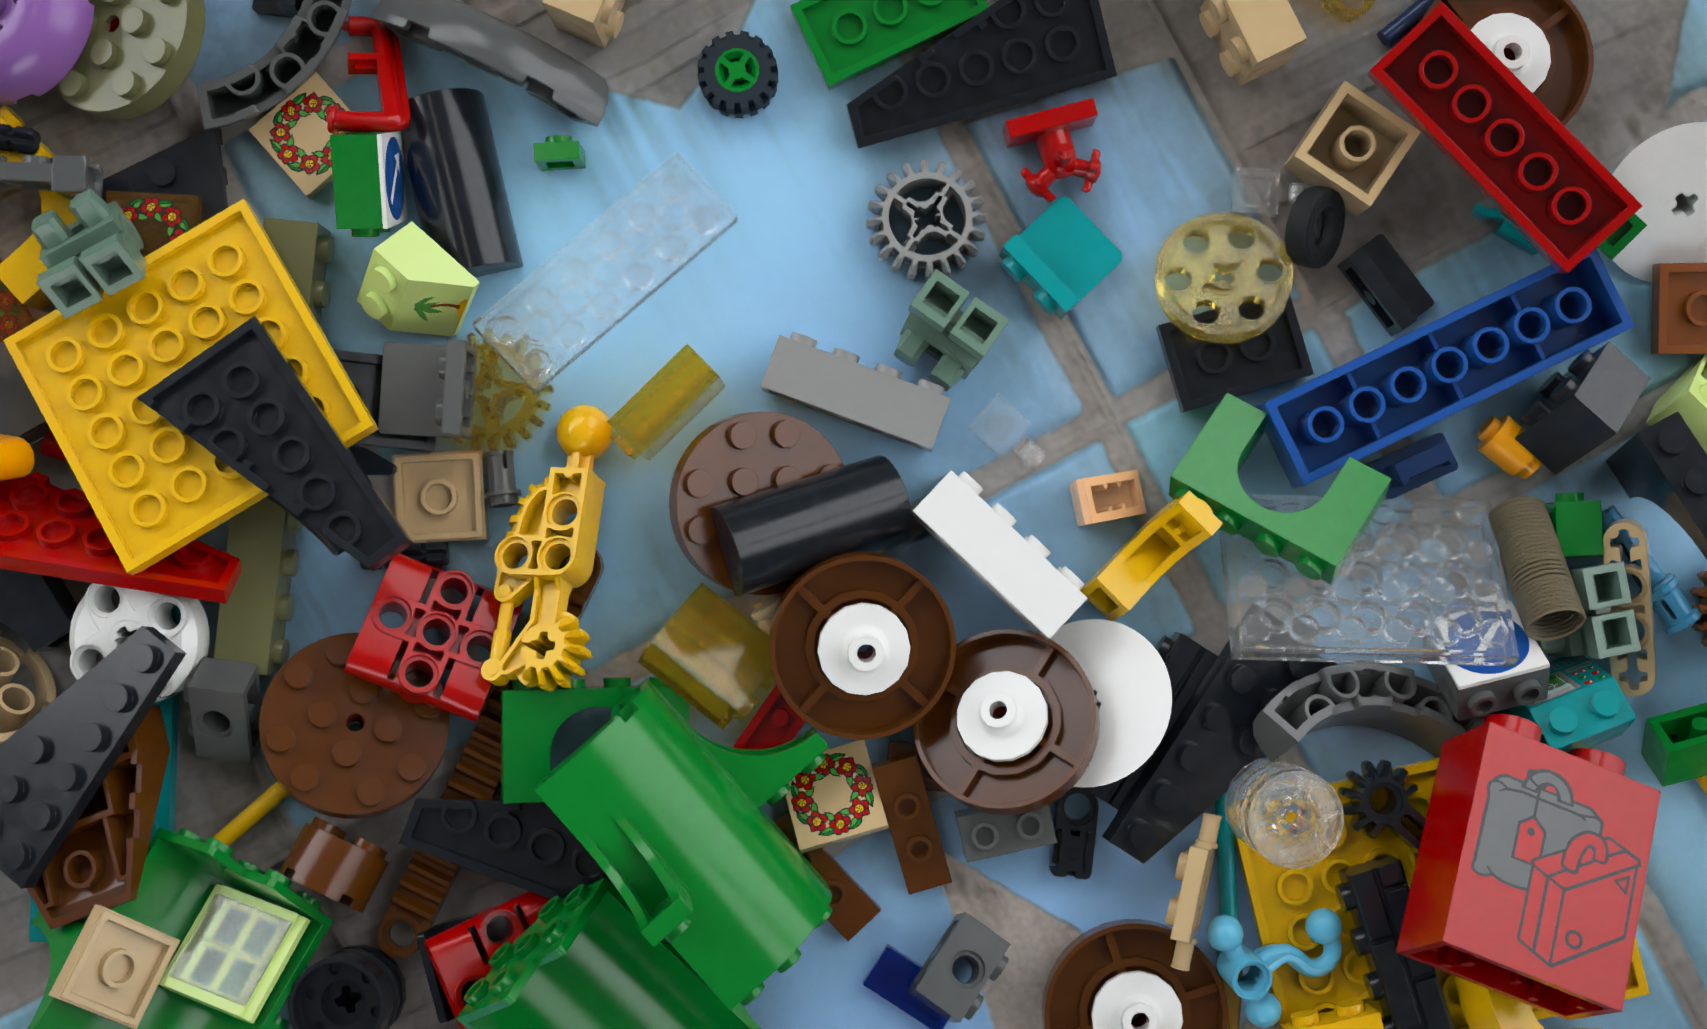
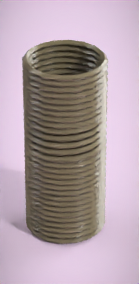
(1537, 565)

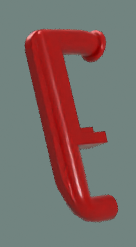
(389, 71)

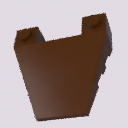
(110, 841)

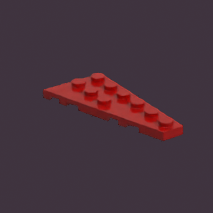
(61, 537)

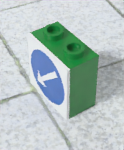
(368, 181)

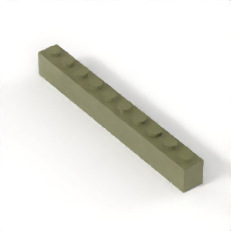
(264, 534)

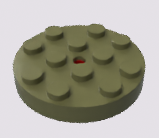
(134, 56)

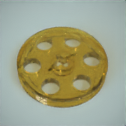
(1220, 295)

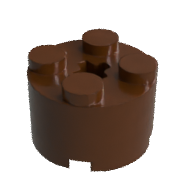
(334, 866)

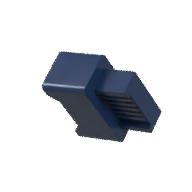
(1416, 464)

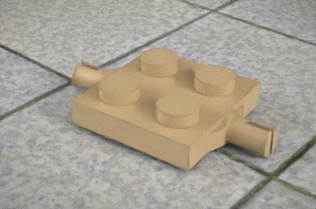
(1187, 908)

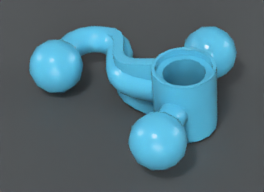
(1261, 1006)

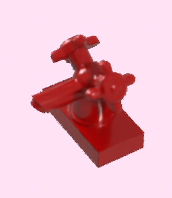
(1053, 137)

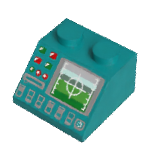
(1581, 706)

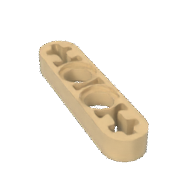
(1640, 604)

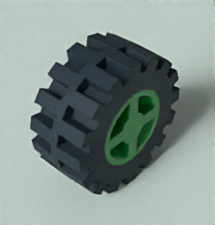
(733, 60)

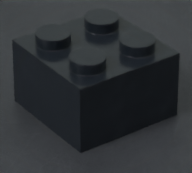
(1581, 407)

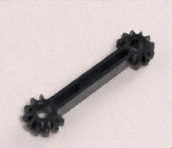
(1395, 807)

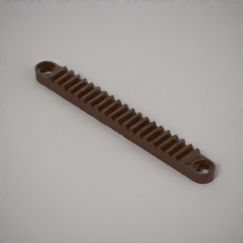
(475, 776)

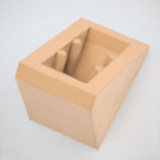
(1107, 497)

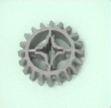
(947, 188)

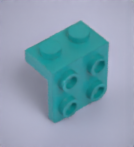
(1060, 257)

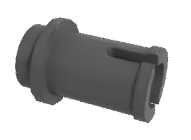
(501, 479)

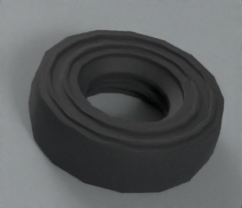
(1314, 207)

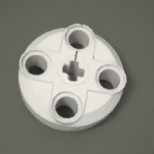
(103, 627)

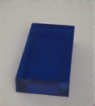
(892, 977)

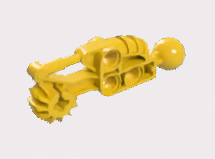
(542, 534)

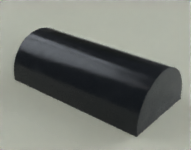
(460, 180)
(806, 521)

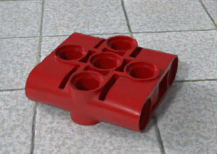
(379, 646)
(456, 954)

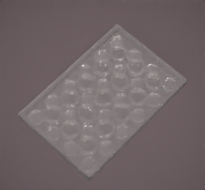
(1411, 591)

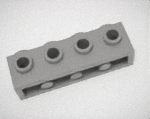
(856, 392)

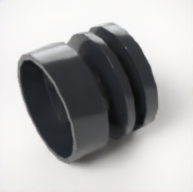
(322, 998)

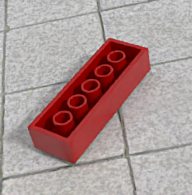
(1503, 139)

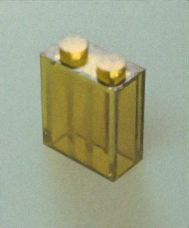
(665, 404)
(711, 657)

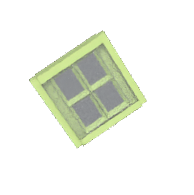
(234, 953)

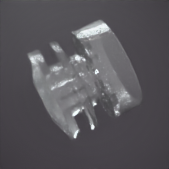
(1265, 794)

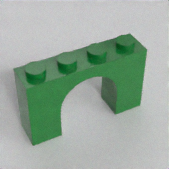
(1311, 539)
(534, 716)

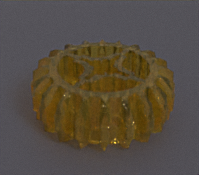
(494, 411)

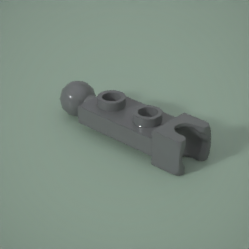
(62, 174)

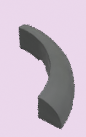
(500, 51)
(280, 71)
(1360, 695)

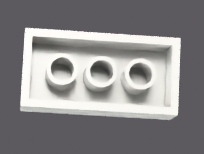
(999, 555)

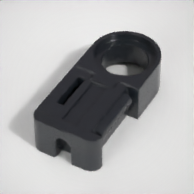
(1074, 838)

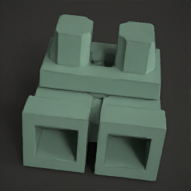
(88, 255)
(946, 332)
(1604, 630)

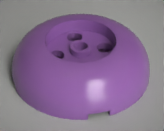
(40, 44)

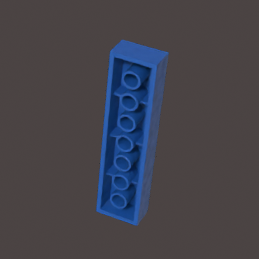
(1443, 368)

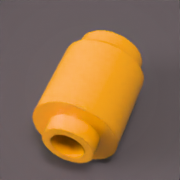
(1501, 447)

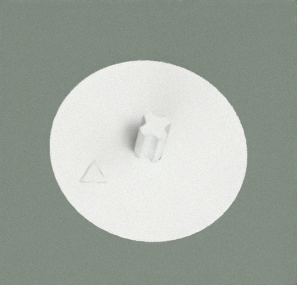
(1664, 179)
(1130, 695)

